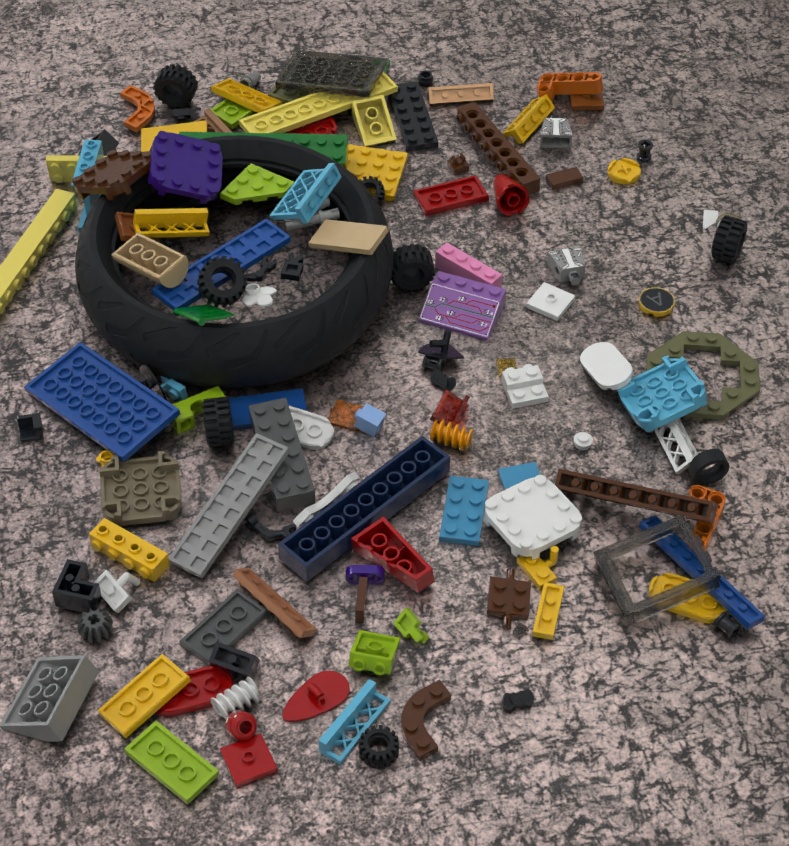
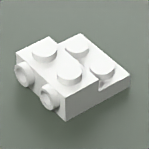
(524, 386)

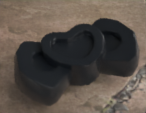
(443, 380)
(521, 697)

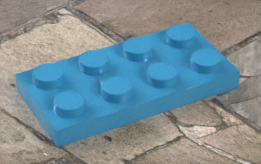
(464, 511)

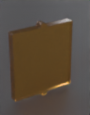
(343, 415)

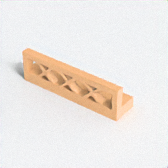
(460, 93)

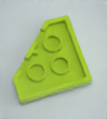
(255, 185)

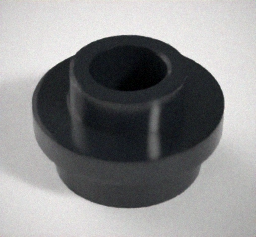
(425, 77)

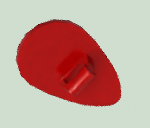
(317, 696)

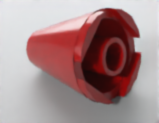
(510, 195)

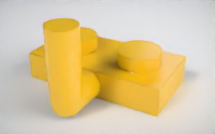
(539, 570)

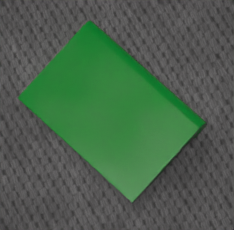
(202, 313)

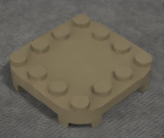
(140, 490)

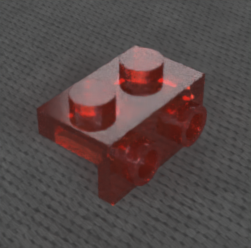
(450, 408)

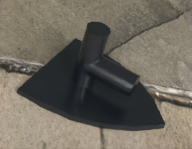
(441, 348)
(149, 380)

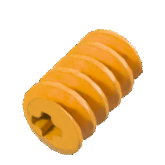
(450, 435)

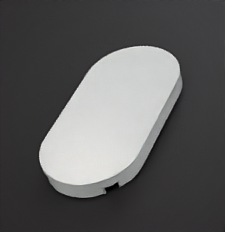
(606, 366)
(312, 429)

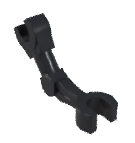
(265, 267)
(269, 535)

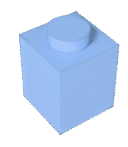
(369, 419)

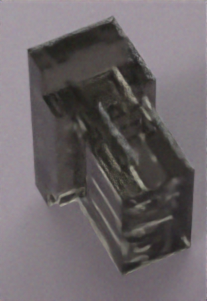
(520, 629)

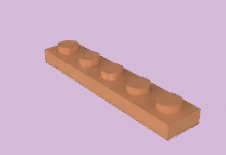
(274, 603)

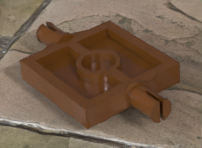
(508, 598)

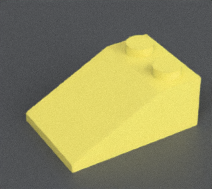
(373, 121)

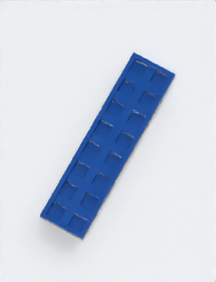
(246, 248)

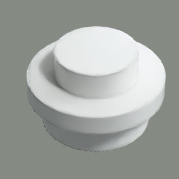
(583, 440)

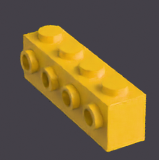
(129, 550)

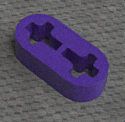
(375, 573)

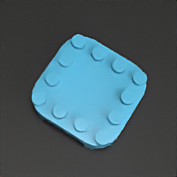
(663, 394)

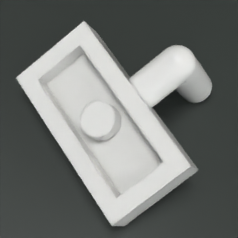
(113, 590)

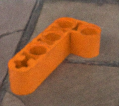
(569, 84)
(704, 529)

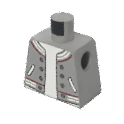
(556, 133)
(567, 264)

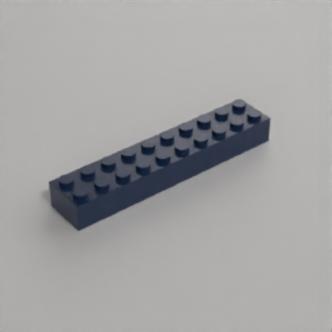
(378, 495)

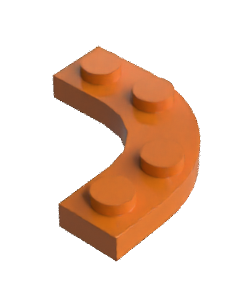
(145, 106)

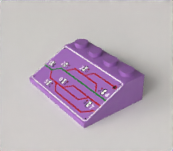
(463, 305)

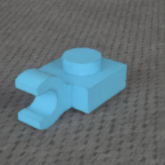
(174, 389)

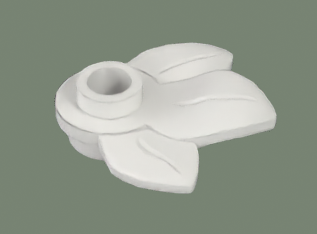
(255, 295)

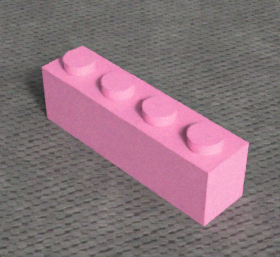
(456, 262)

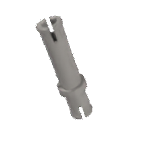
(317, 218)

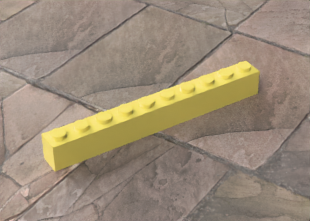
(34, 243)

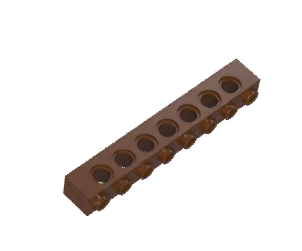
(496, 146)
(636, 496)

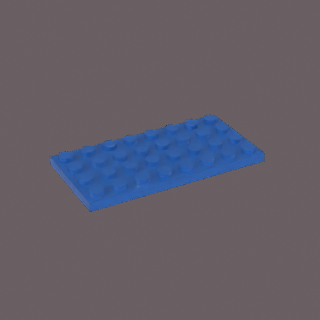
(102, 401)

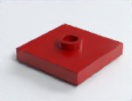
(248, 760)

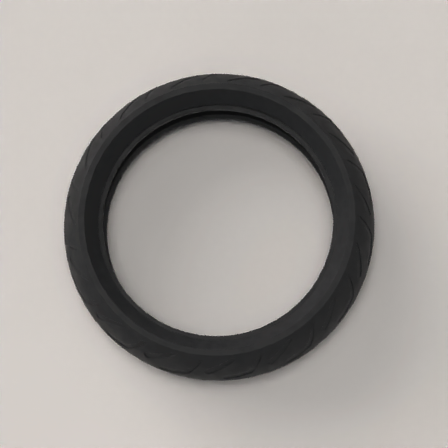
(234, 352)

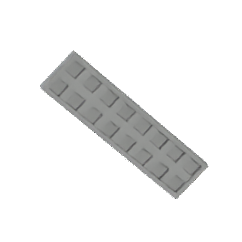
(229, 505)

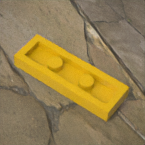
(548, 611)

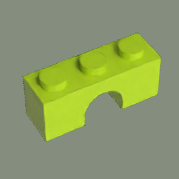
(191, 407)

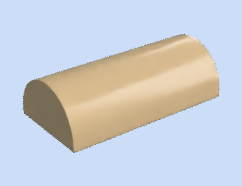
(153, 260)

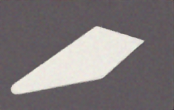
(709, 218)

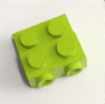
(374, 652)

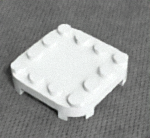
(533, 516)

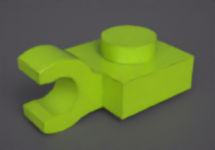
(409, 625)

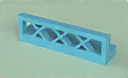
(347, 717)

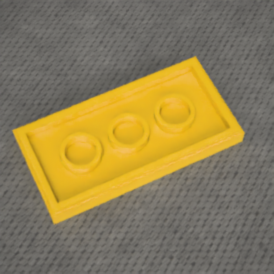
(245, 95)
(149, 134)
(144, 695)

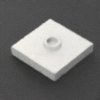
(550, 301)

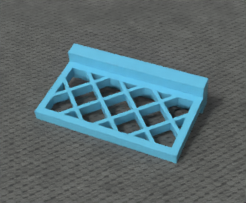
(318, 187)

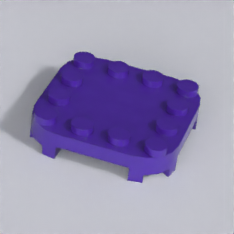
(185, 166)

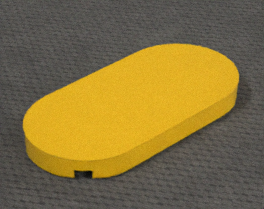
(701, 608)

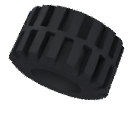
(175, 86)
(729, 239)
(227, 267)
(412, 267)
(218, 421)

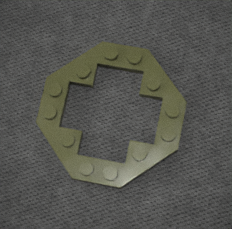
(729, 355)

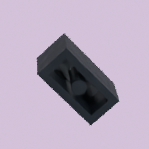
(234, 660)

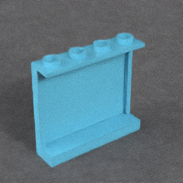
(91, 152)

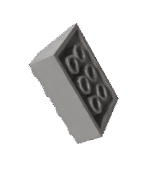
(50, 697)

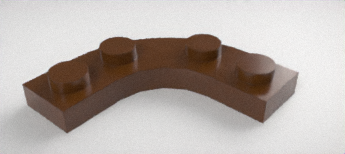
(414, 714)

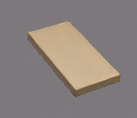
(348, 237)

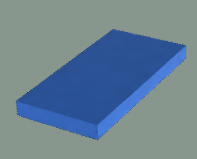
(240, 405)

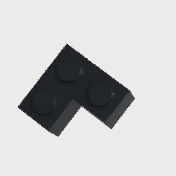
(74, 590)

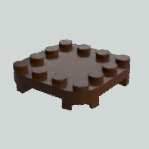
(113, 174)

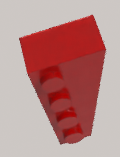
(387, 548)

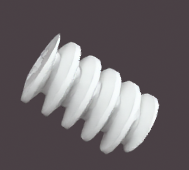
(235, 698)

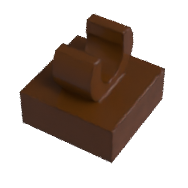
(458, 164)

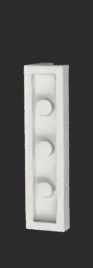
(684, 444)

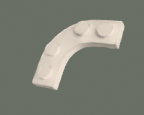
(311, 511)

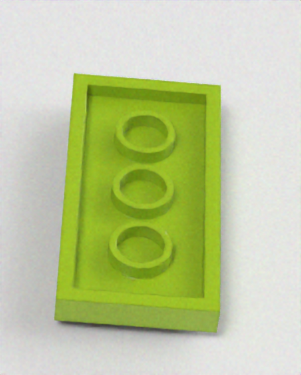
(171, 762)

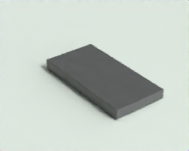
(225, 624)

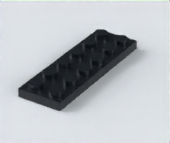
(413, 117)

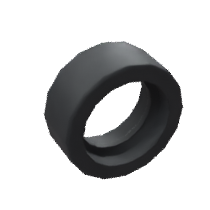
(712, 474)

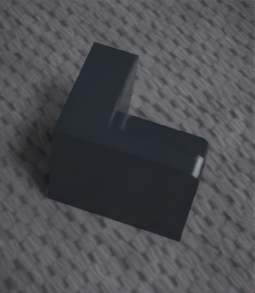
(30, 427)

